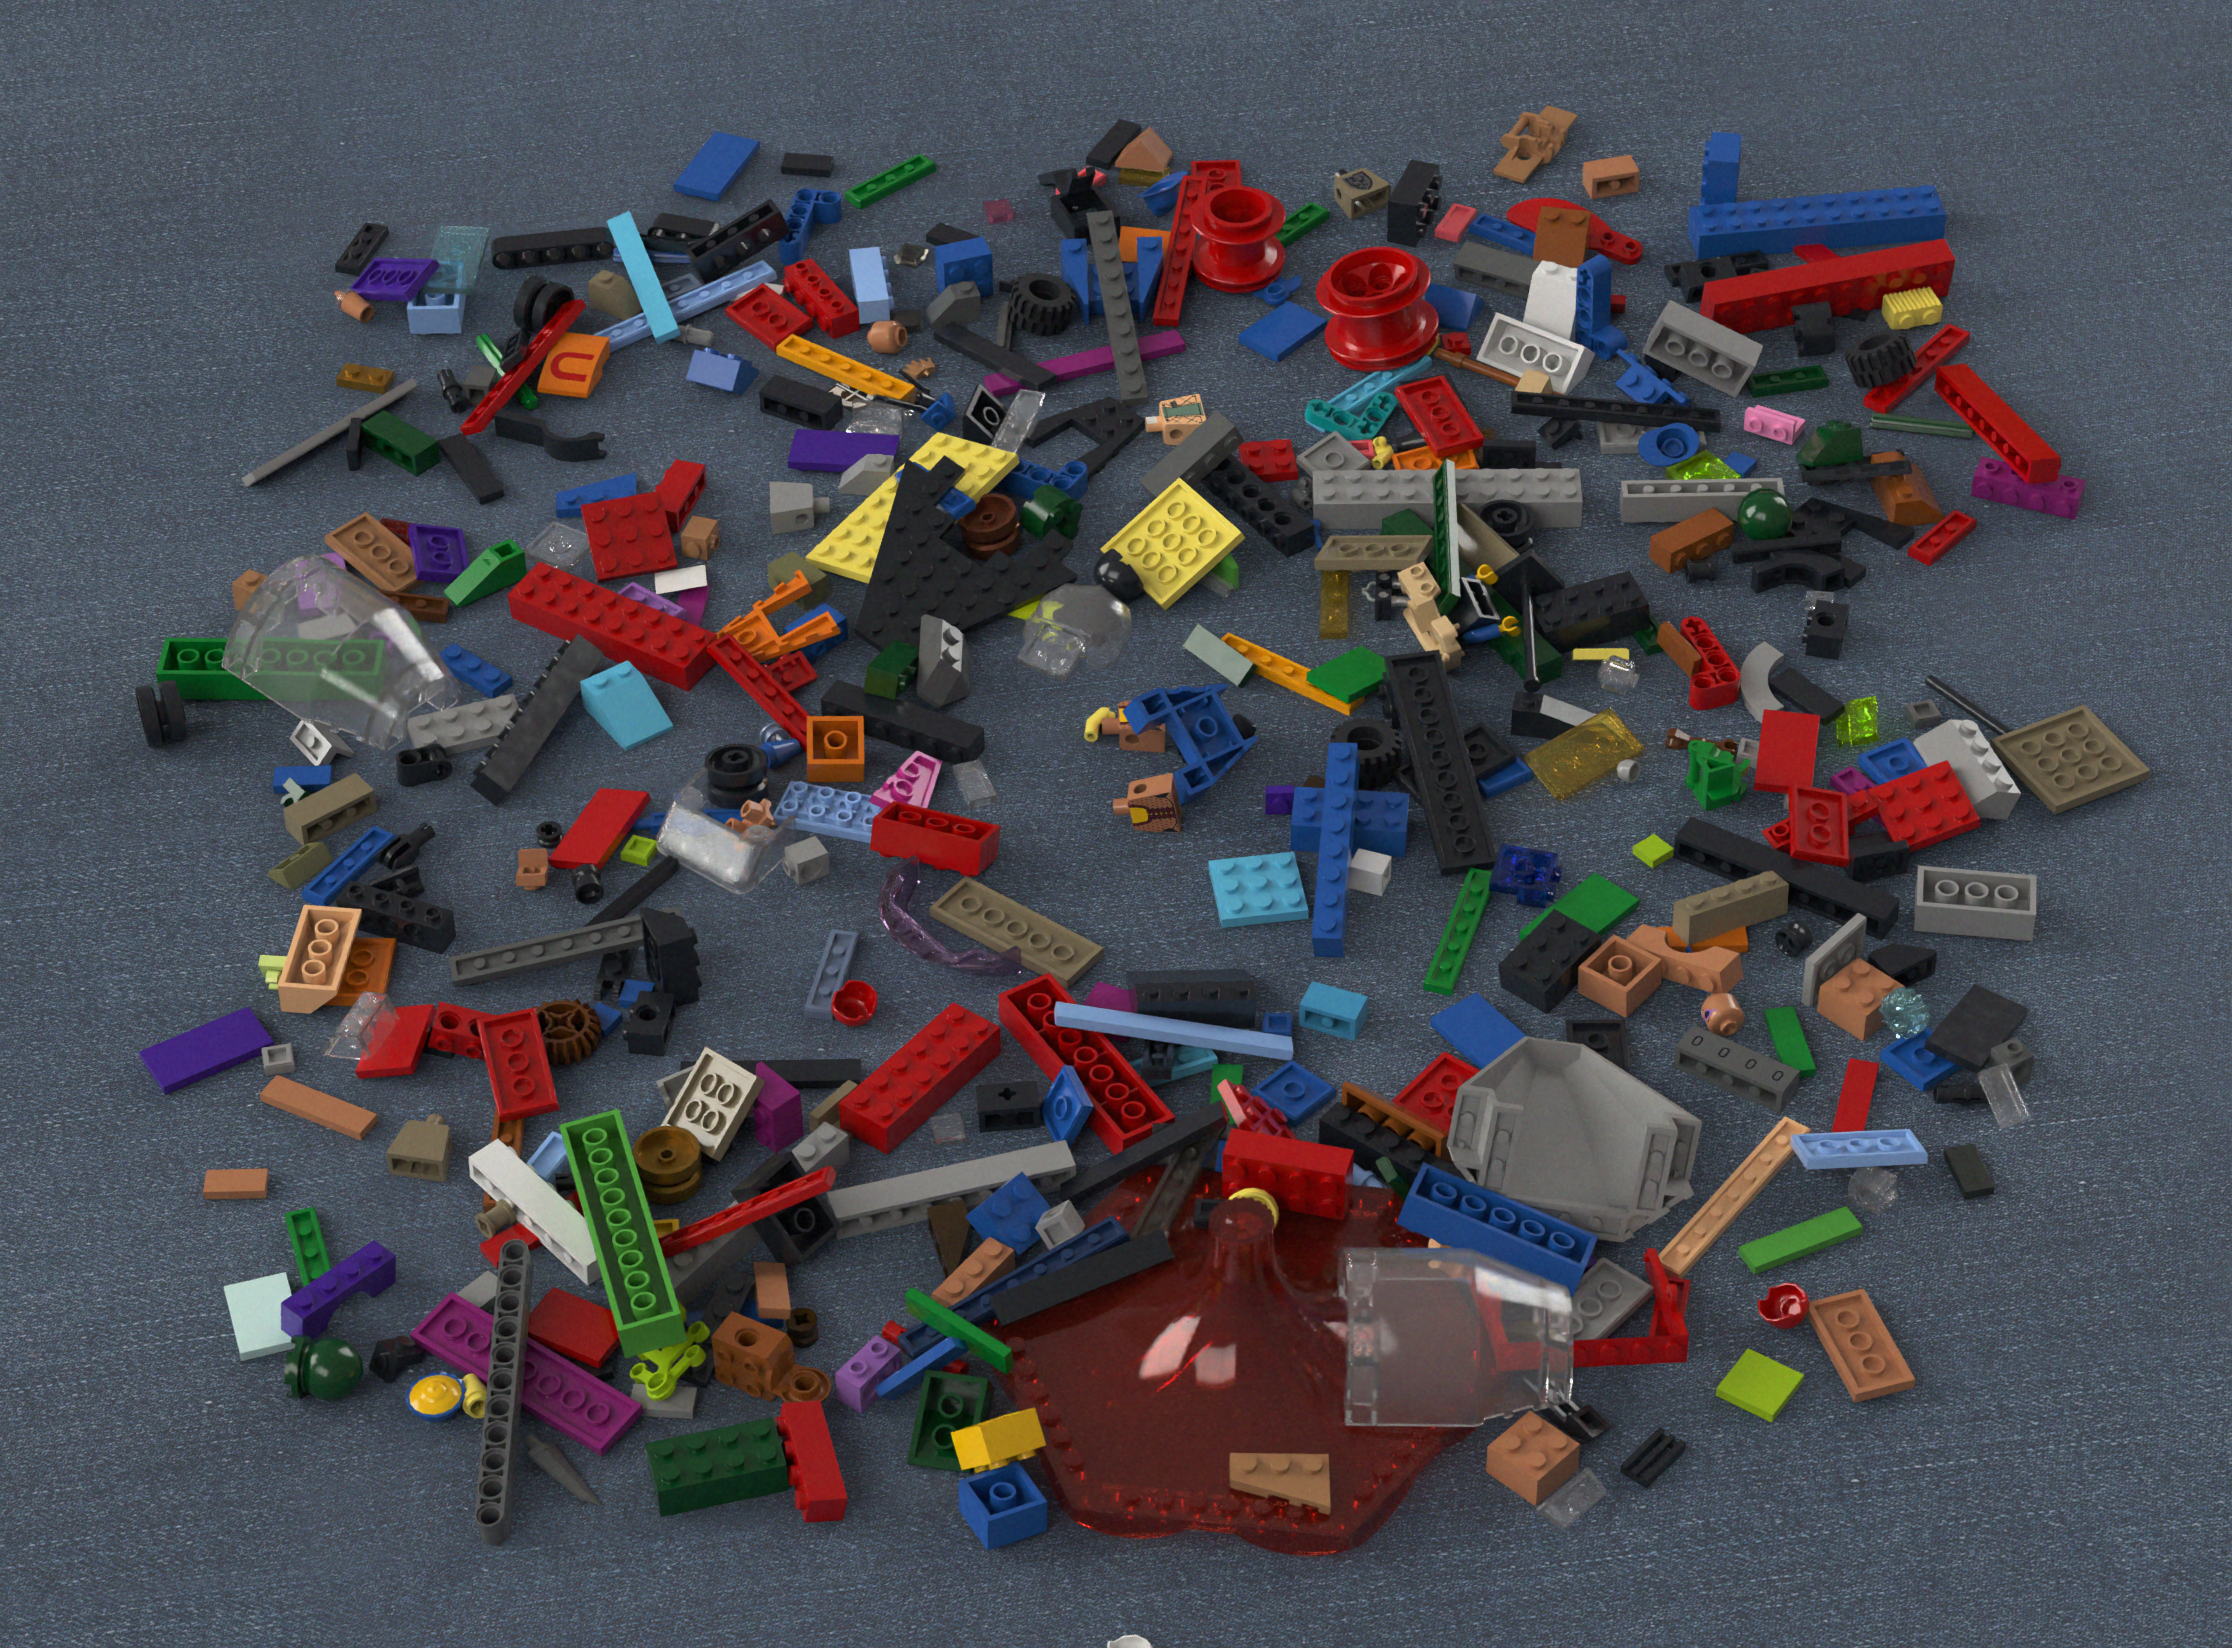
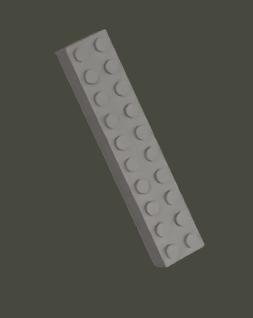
(1367, 496)

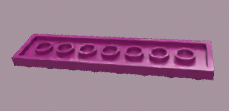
(551, 1387)

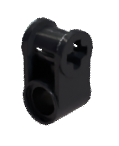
(420, 765)

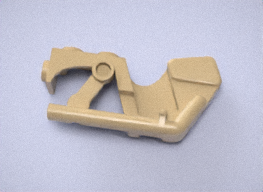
(1424, 616)

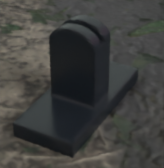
(1005, 286)

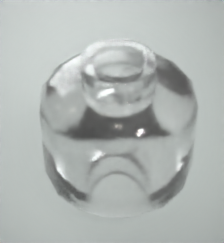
(1617, 675)

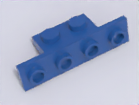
(1643, 385)

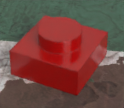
(1456, 342)

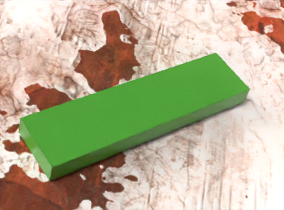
(1800, 1240)

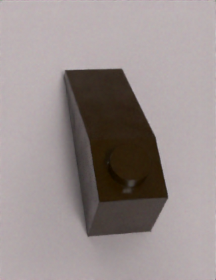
(950, 1234)

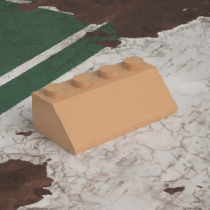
(317, 957)

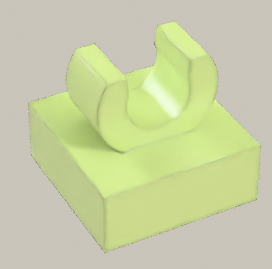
(271, 969)

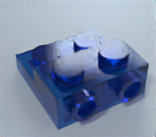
(1526, 874)

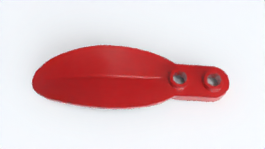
(1601, 236)

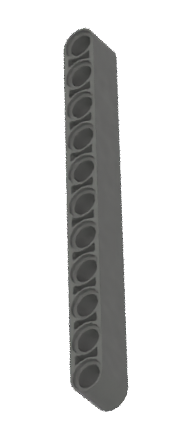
(504, 1392)

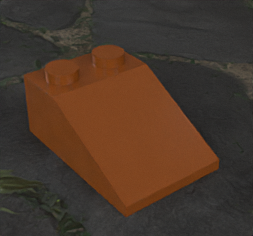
(1562, 236)

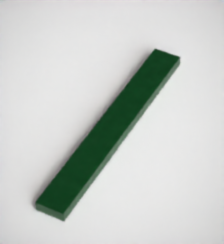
(1446, 537)

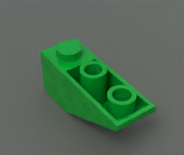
(491, 571)

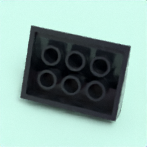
(1196, 996)

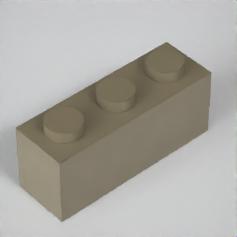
(330, 809)

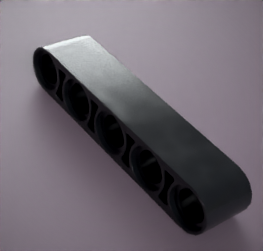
(567, 246)

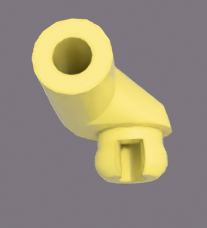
(1382, 451)
(1094, 722)

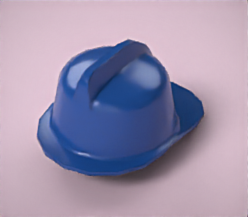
(1164, 194)
(1668, 444)

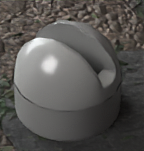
(1629, 770)

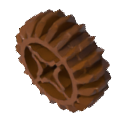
(568, 1030)

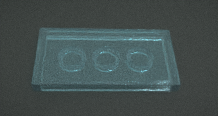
(460, 255)

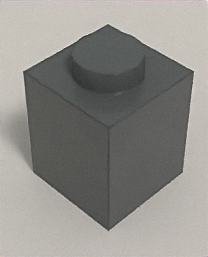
(479, 383)

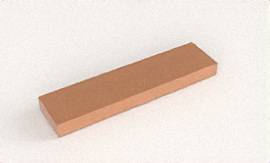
(319, 1107)

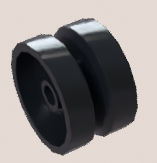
(538, 302)
(1510, 521)
(163, 712)
(736, 775)

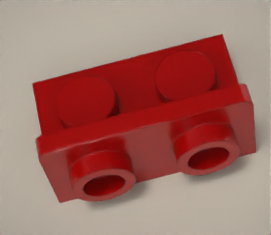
(792, 671)

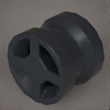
(1793, 938)

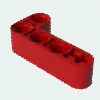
(1718, 676)

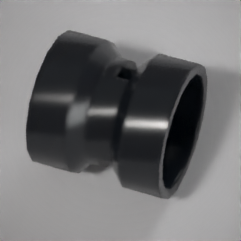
(587, 884)

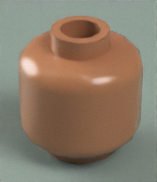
(887, 337)

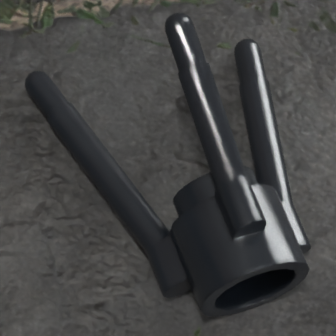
(918, 401)

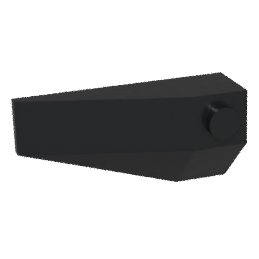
(1544, 716)

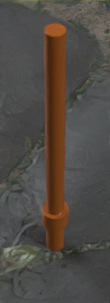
(1461, 361)

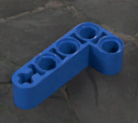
(806, 209)
(1593, 309)
(1028, 477)

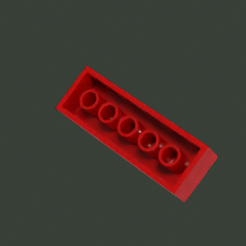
(920, 1078)

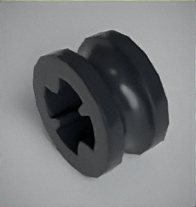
(549, 834)

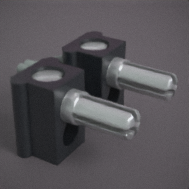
(1383, 595)

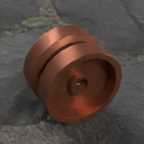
(991, 527)

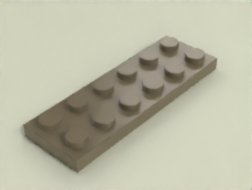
(1006, 924)

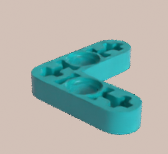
(1355, 425)

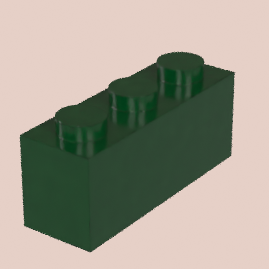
(400, 443)
(892, 670)

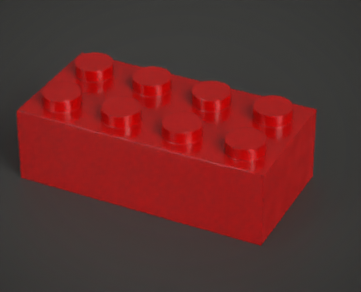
(935, 838)
(1294, 1172)

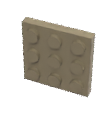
(714, 1102)

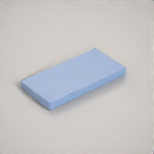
(1858, 1149)

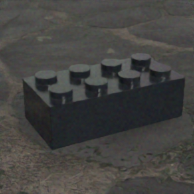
(1591, 612)

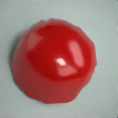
(854, 1003)
(1784, 1306)

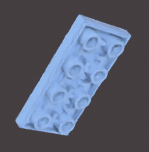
(828, 811)

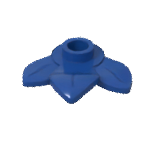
(1279, 290)

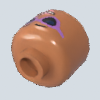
(1722, 1014)

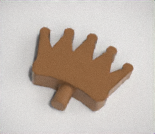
(920, 368)

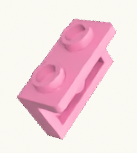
(1773, 424)

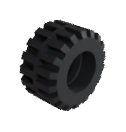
(1041, 303)
(1880, 358)
(1377, 747)

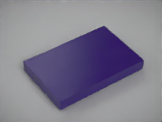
(438, 552)

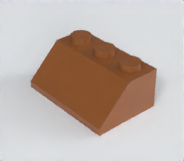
(1907, 496)

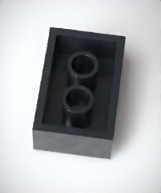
(1414, 203)
(1548, 961)
(795, 1230)

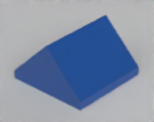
(1454, 307)

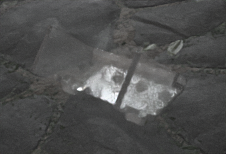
(716, 850)

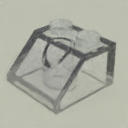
(363, 1028)

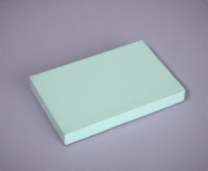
(257, 1315)

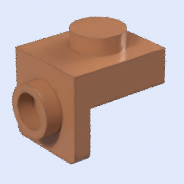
(532, 869)

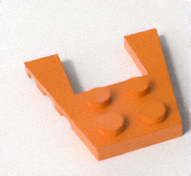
(760, 638)

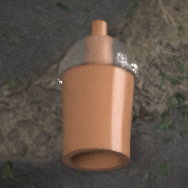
(353, 304)

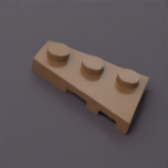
(1288, 1476)

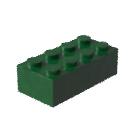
(717, 1466)

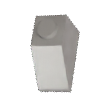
(867, 474)

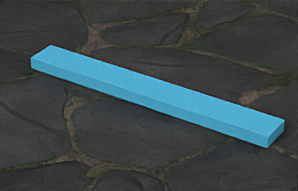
(643, 278)

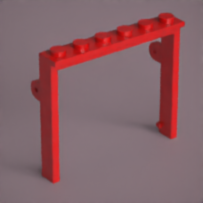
(1642, 1349)

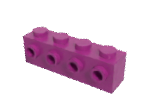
(2000, 483)

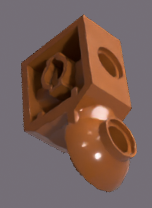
(764, 1363)

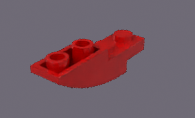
(1859, 809)

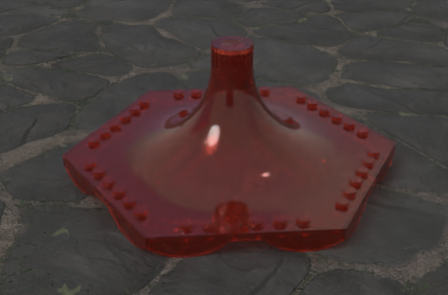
(1214, 1359)

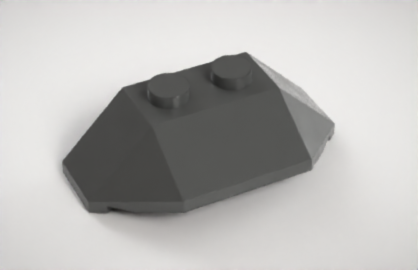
(942, 663)

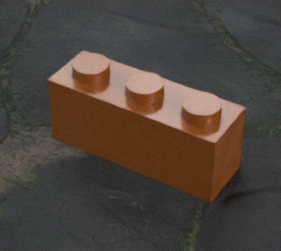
(1691, 540)

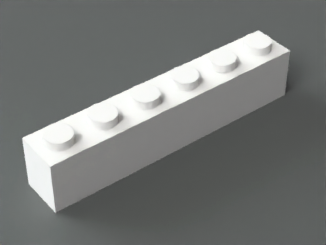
(537, 1207)

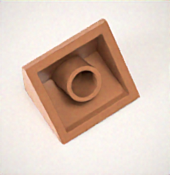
(1145, 153)

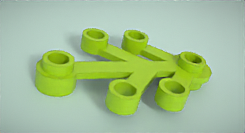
(663, 1382)

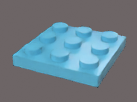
(1258, 889)

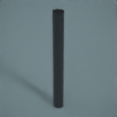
(1966, 705)

